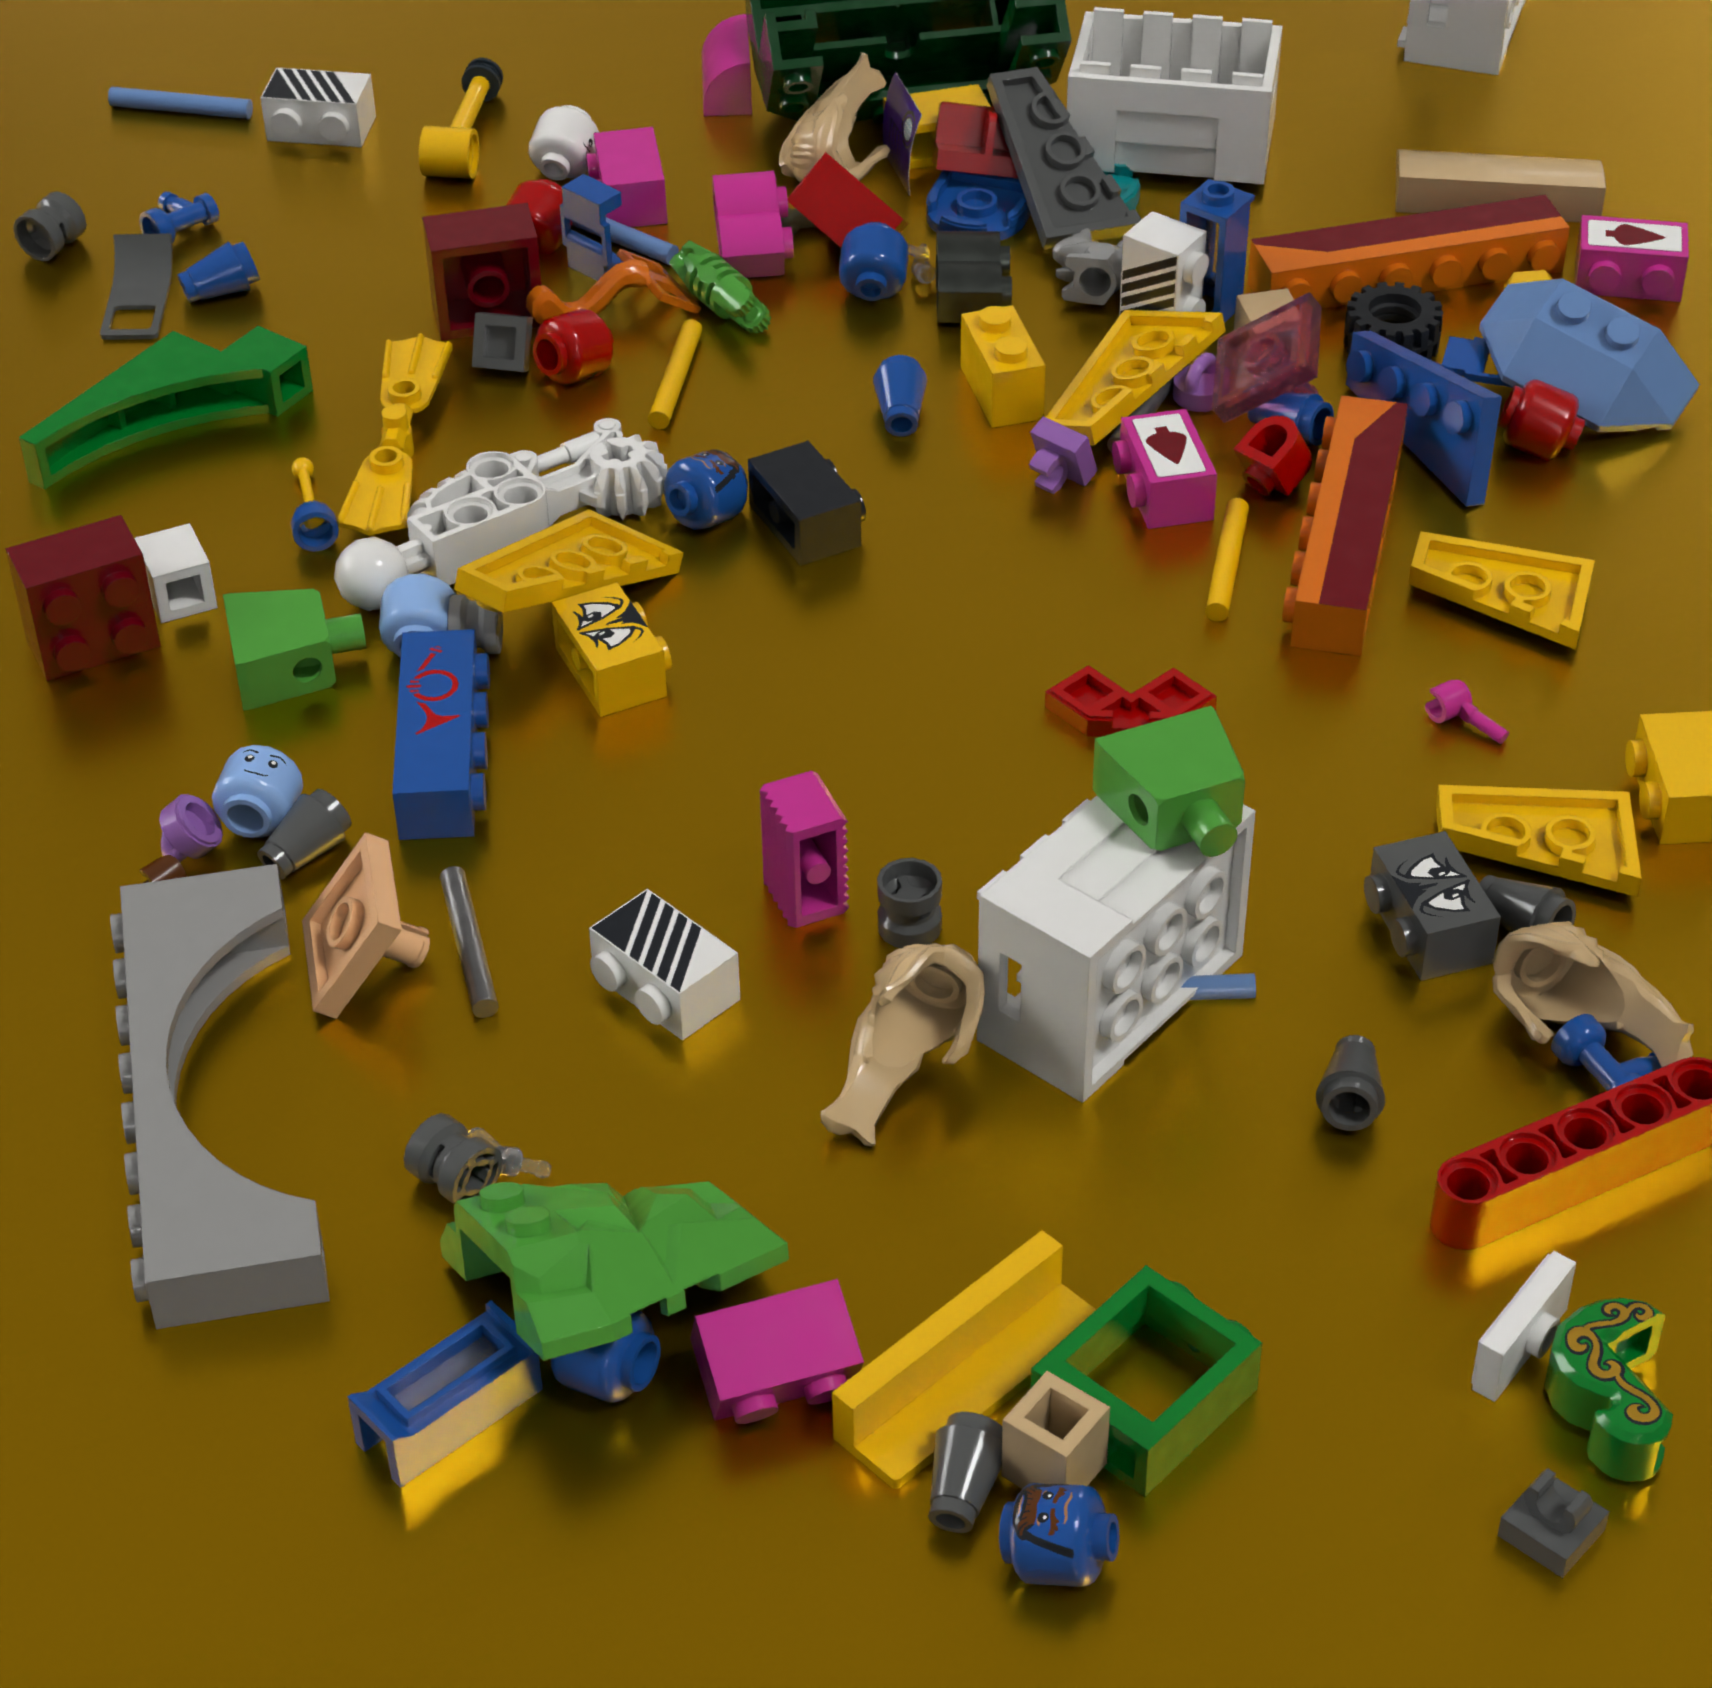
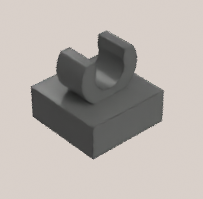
(502, 341)
(1553, 1523)

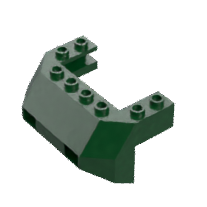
(928, 43)

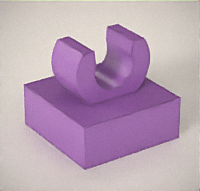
(1060, 455)

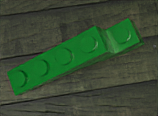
(166, 390)

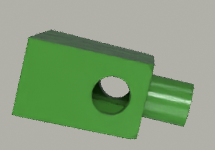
(286, 643)
(1173, 781)

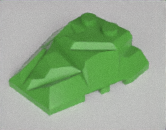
(593, 1257)

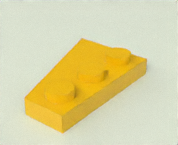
(1510, 583)
(1550, 831)

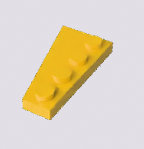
(1131, 365)
(564, 562)

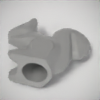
(1089, 268)

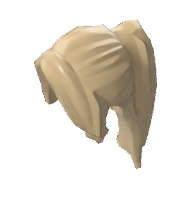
(830, 123)
(1561, 973)
(916, 1006)

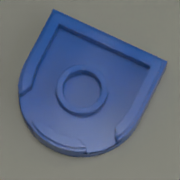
(976, 204)

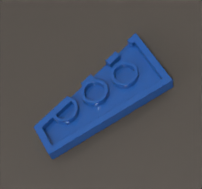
(1447, 418)

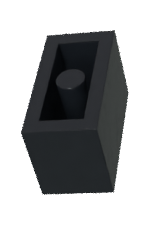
(805, 502)

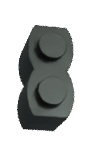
(971, 273)

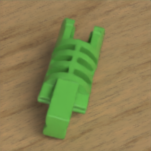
(720, 287)

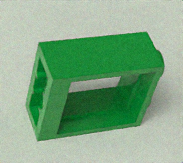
(1145, 1450)

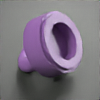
(1195, 384)
(189, 828)

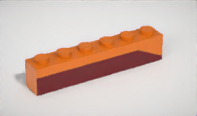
(1419, 249)
(1347, 526)

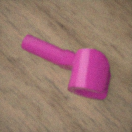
(1456, 700)

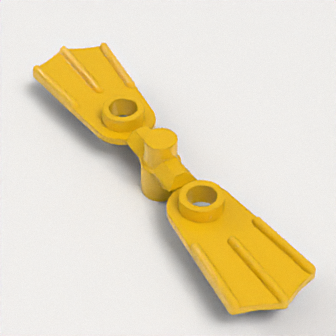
(383, 484)

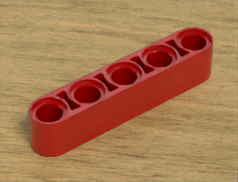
(1573, 1155)

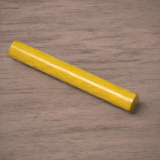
(675, 374)
(1227, 560)

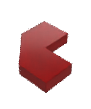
(1103, 708)

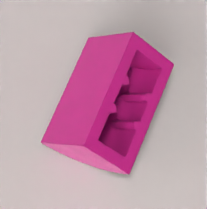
(727, 69)

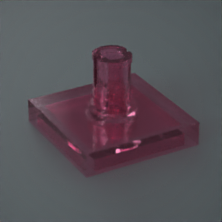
(1268, 358)

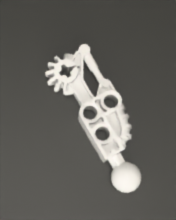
(503, 502)

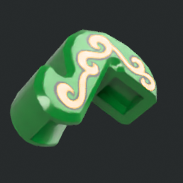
(1597, 1390)

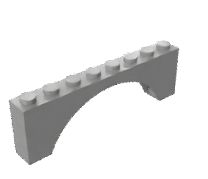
(206, 1233)

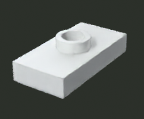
(1524, 1326)

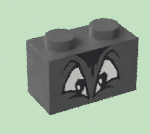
(1432, 906)

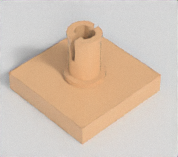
(357, 925)

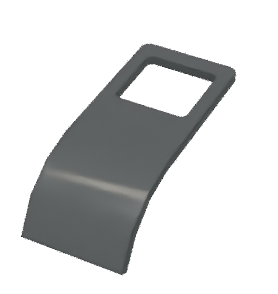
(139, 282)

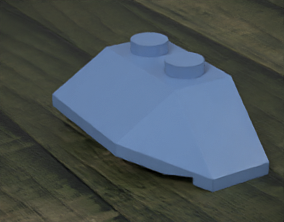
(1586, 346)

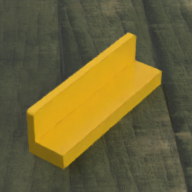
(957, 1360)

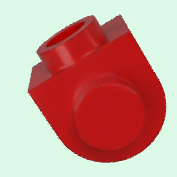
(1274, 456)

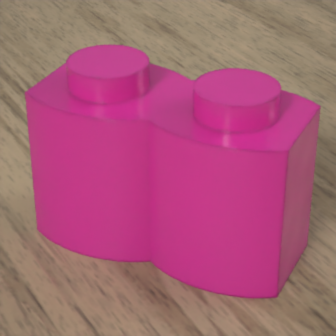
(749, 223)

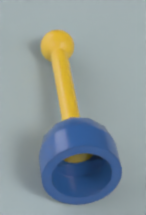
(318, 520)

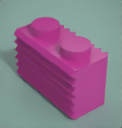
(804, 849)

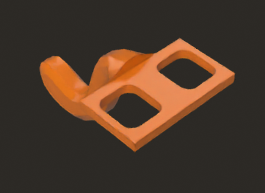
(632, 272)

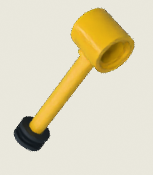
(455, 149)

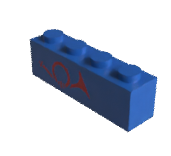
(439, 735)

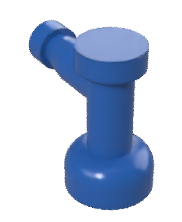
(180, 214)
(1582, 1044)

